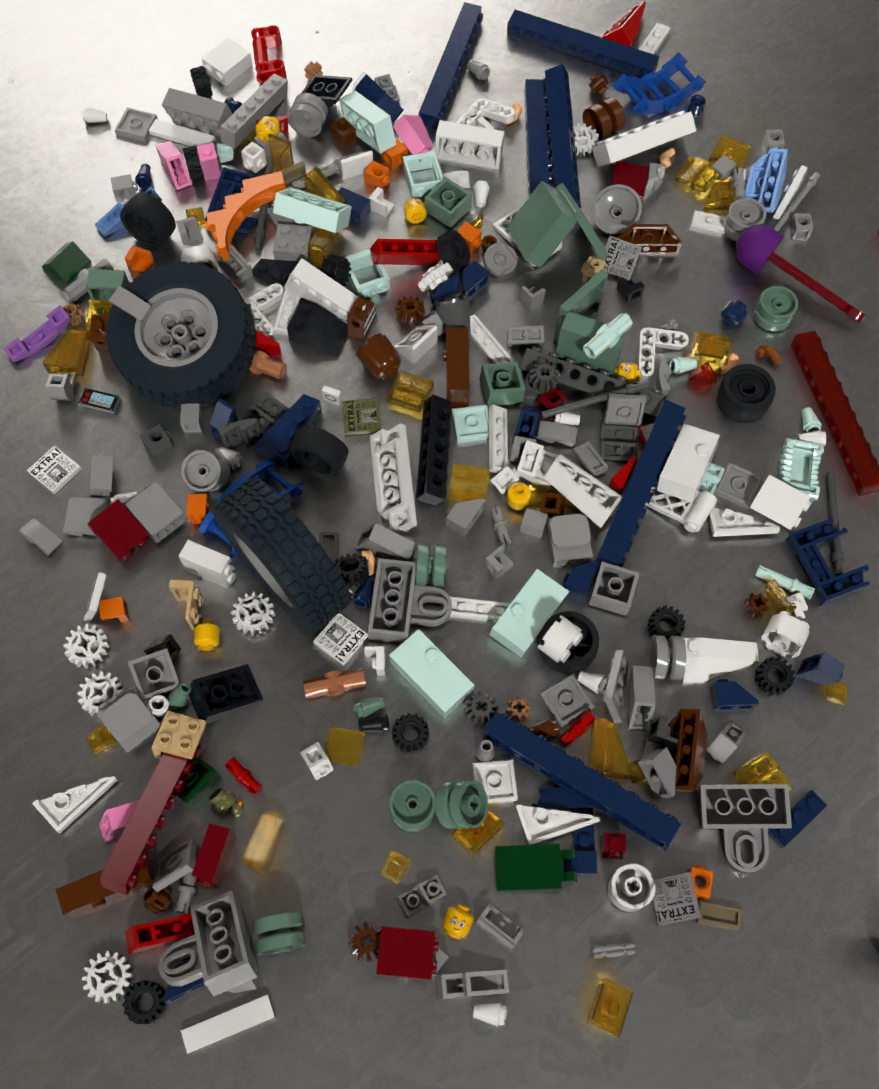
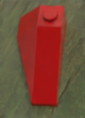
(626, 29)

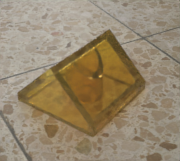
(280, 152)
(710, 344)
(476, 839)
(609, 1007)

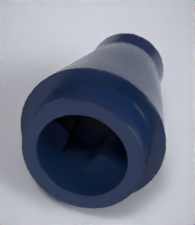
(143, 176)
(363, 594)

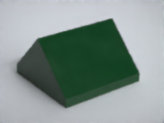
(67, 262)
(198, 783)

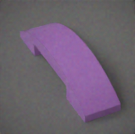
(40, 337)

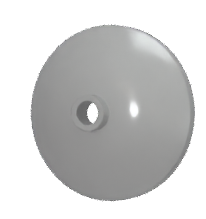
(612, 200)

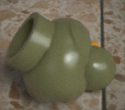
(223, 801)

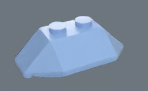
(768, 178)

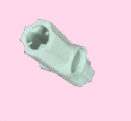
(607, 336)

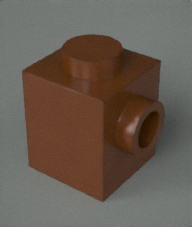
(552, 504)

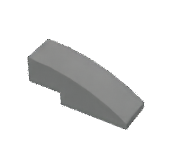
(471, 984)

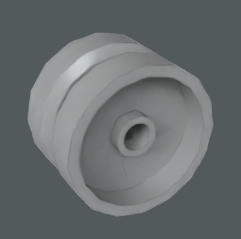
(307, 114)
(742, 215)
(205, 471)
(667, 657)

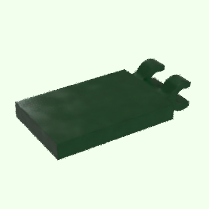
(532, 867)

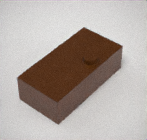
(457, 367)
(88, 896)

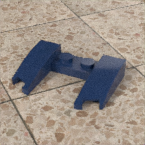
(230, 182)
(827, 587)
(583, 838)

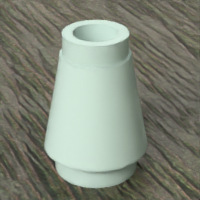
(681, 364)
(810, 420)

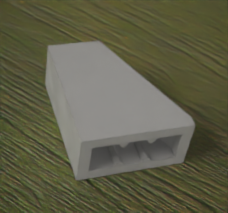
(386, 543)
(641, 698)

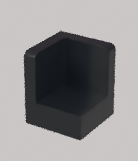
(630, 290)
(162, 643)
(661, 733)

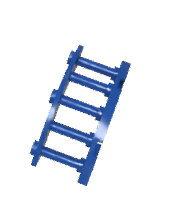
(636, 86)
(264, 470)

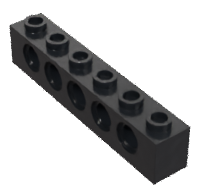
(434, 450)

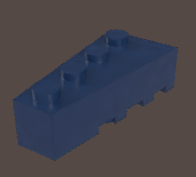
(279, 437)

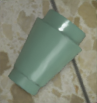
(178, 697)
(368, 706)

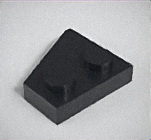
(273, 270)

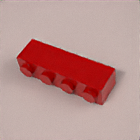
(404, 252)

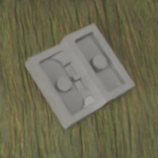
(80, 512)

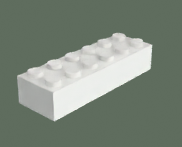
(643, 138)

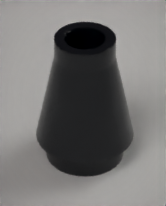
(375, 723)

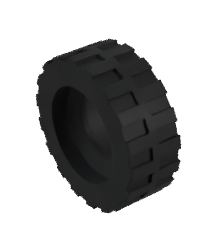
(453, 249)

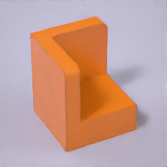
(139, 259)
(114, 608)

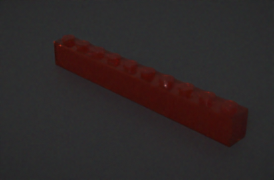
(837, 412)

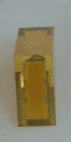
(319, 185)
(321, 246)
(69, 353)
(607, 751)
(264, 843)

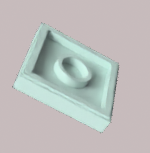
(471, 423)

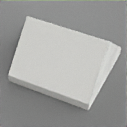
(354, 164)
(417, 342)

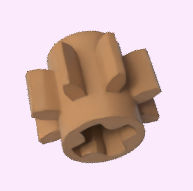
(312, 69)
(75, 313)
(522, 706)

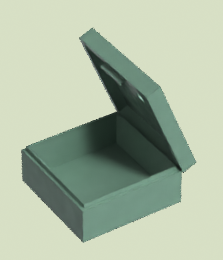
(546, 221)
(577, 328)

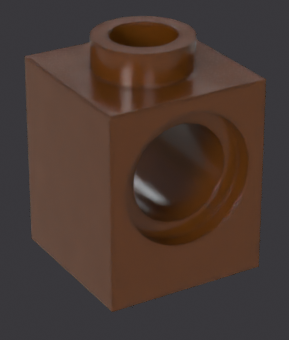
(343, 132)

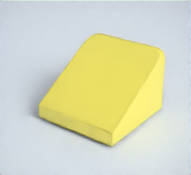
(714, 362)

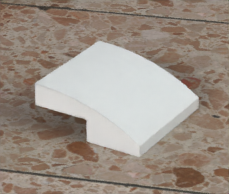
(535, 463)

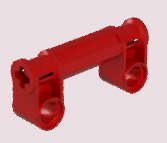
(268, 38)

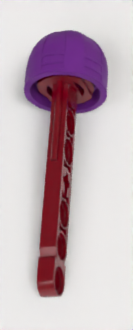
(758, 245)

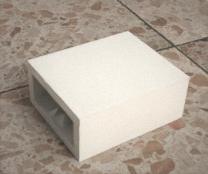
(227, 61)
(781, 502)
(207, 564)

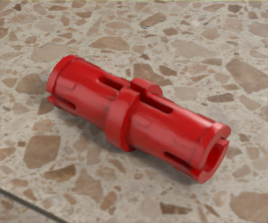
(576, 728)
(243, 776)

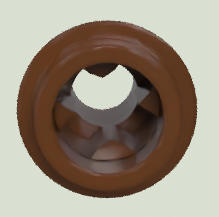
(547, 728)

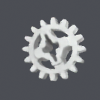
(585, 138)
(435, 276)
(256, 620)
(77, 646)
(93, 700)
(104, 985)

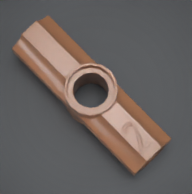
(264, 364)
(334, 683)

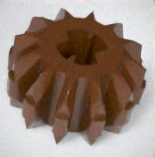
(410, 310)
(364, 934)

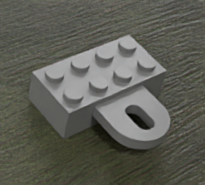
(400, 602)
(743, 814)
(217, 950)

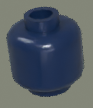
(733, 313)

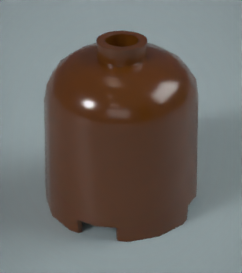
(380, 357)

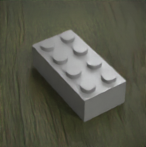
(196, 111)

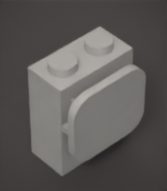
(156, 512)
(569, 540)
(128, 719)

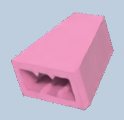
(413, 134)
(209, 161)
(174, 164)
(115, 821)

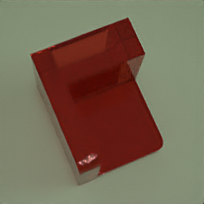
(703, 377)

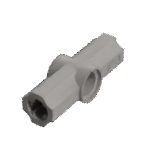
(78, 287)

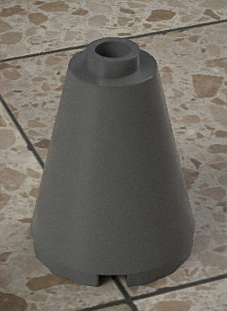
(455, 311)

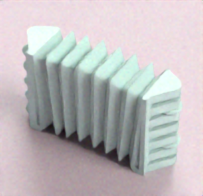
(800, 465)

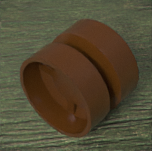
(605, 117)

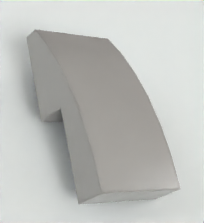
(386, 84)
(130, 303)
(662, 377)
(558, 432)
(41, 536)
(421, 896)

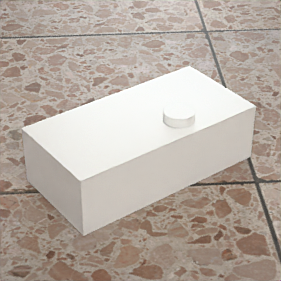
(469, 144)
(688, 463)

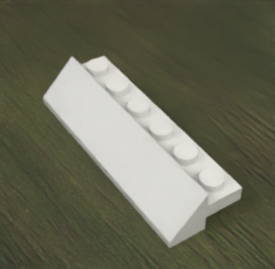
(393, 480)

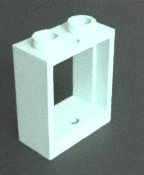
(412, 163)
(362, 260)

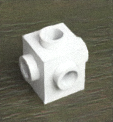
(254, 157)

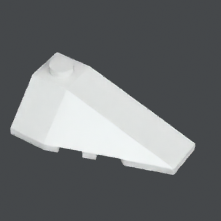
(715, 657)

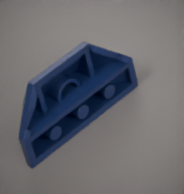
(373, 92)

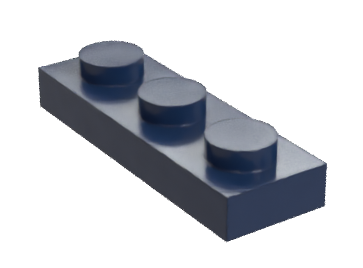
(801, 815)

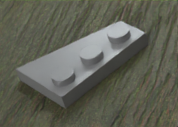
(615, 680)

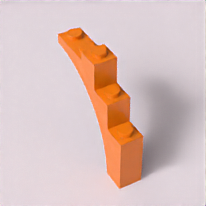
(239, 206)

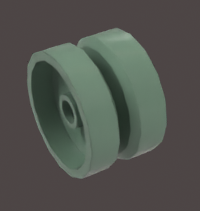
(775, 308)
(432, 565)
(424, 800)
(461, 805)
(278, 929)

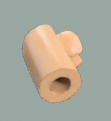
(517, 109)
(665, 157)
(732, 361)
(371, 562)

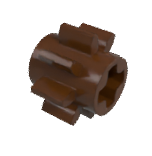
(598, 83)
(752, 601)
(157, 900)

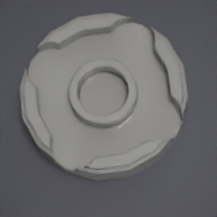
(500, 260)

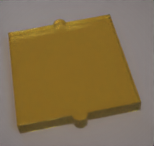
(344, 746)

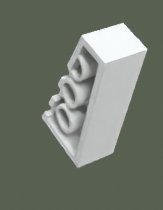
(320, 290)
(583, 490)

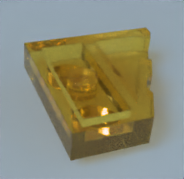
(720, 196)
(778, 596)

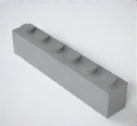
(260, 104)

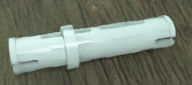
(790, 584)

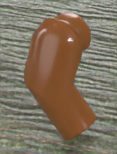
(768, 351)

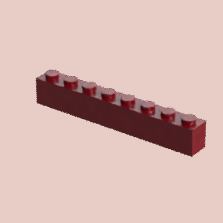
(145, 823)

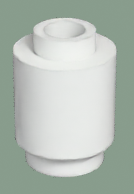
(233, 457)

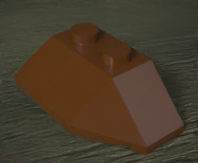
(653, 238)
(691, 749)

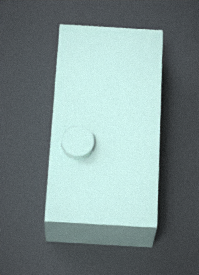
(370, 121)
(312, 209)
(528, 613)
(431, 673)

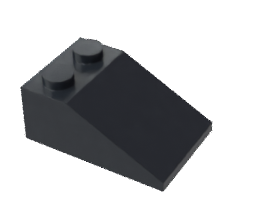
(328, 87)
(317, 328)
(224, 693)

